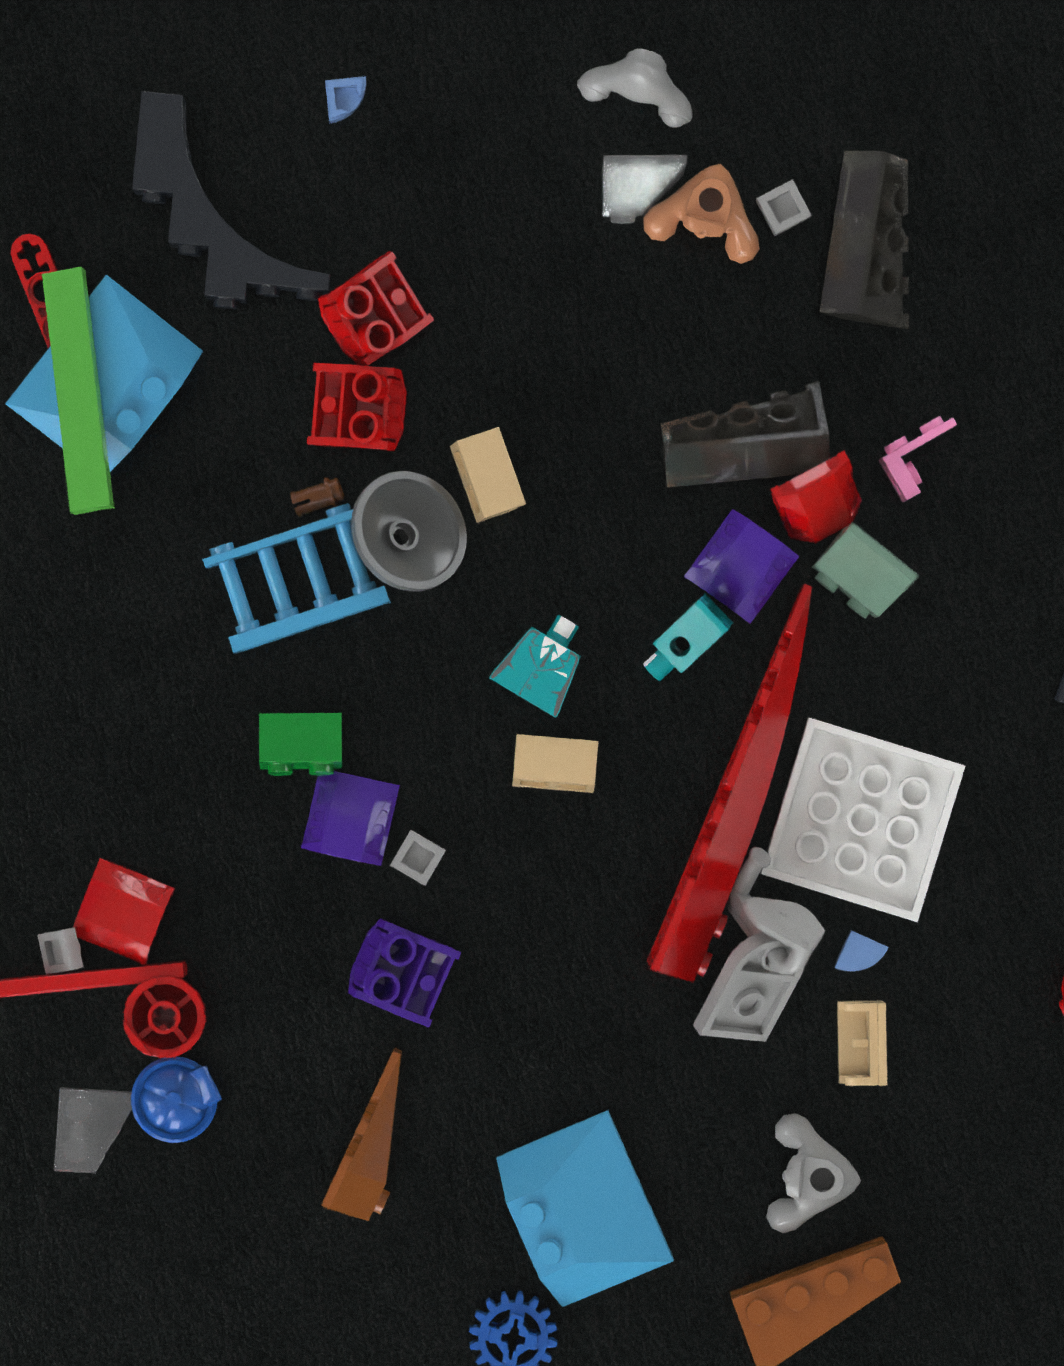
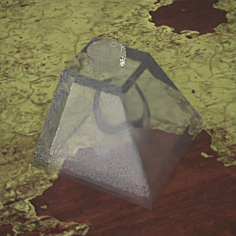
(637, 183)

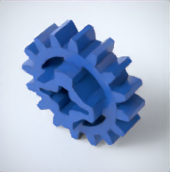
(493, 1332)

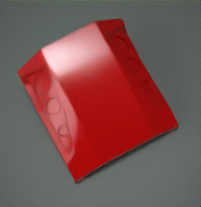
(373, 311)
(358, 406)
(818, 500)
(122, 910)

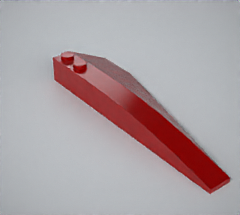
(733, 815)

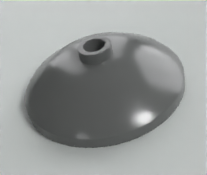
(425, 521)

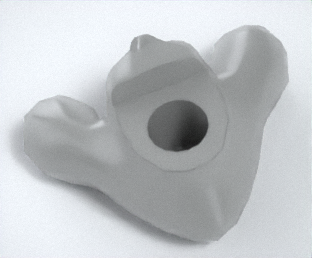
(640, 79)
(813, 1178)

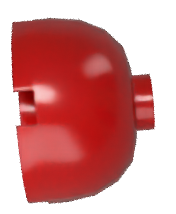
(164, 1017)

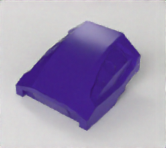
(741, 565)
(350, 817)
(401, 971)

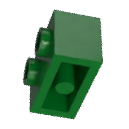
(300, 742)

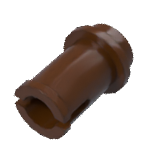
(320, 496)

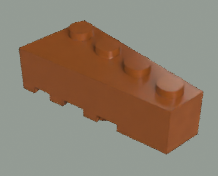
(809, 1300)

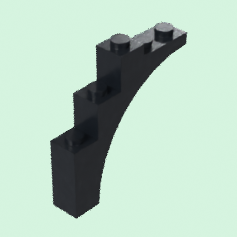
(166, 171)

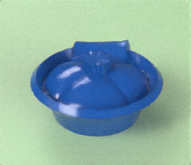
(174, 1099)

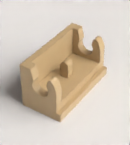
(487, 474)
(555, 763)
(862, 1043)

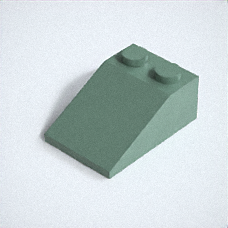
(862, 572)

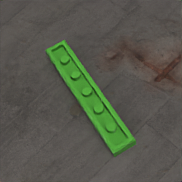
(77, 391)

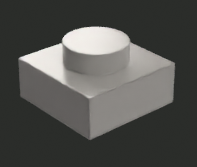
(783, 207)
(418, 857)
(60, 950)

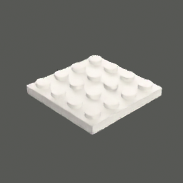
(863, 819)

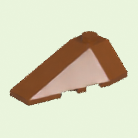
(364, 1168)

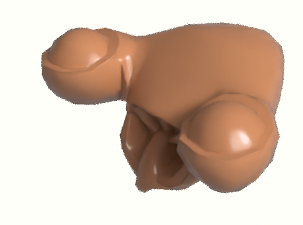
(709, 208)

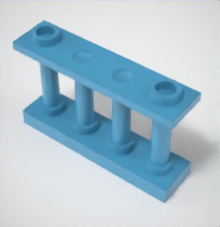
(287, 618)

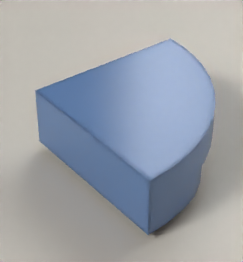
(344, 96)
(859, 953)

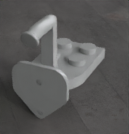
(764, 966)

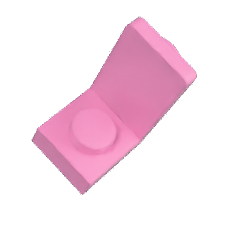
(905, 476)

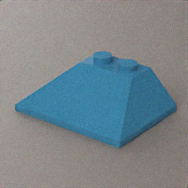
(138, 368)
(582, 1210)

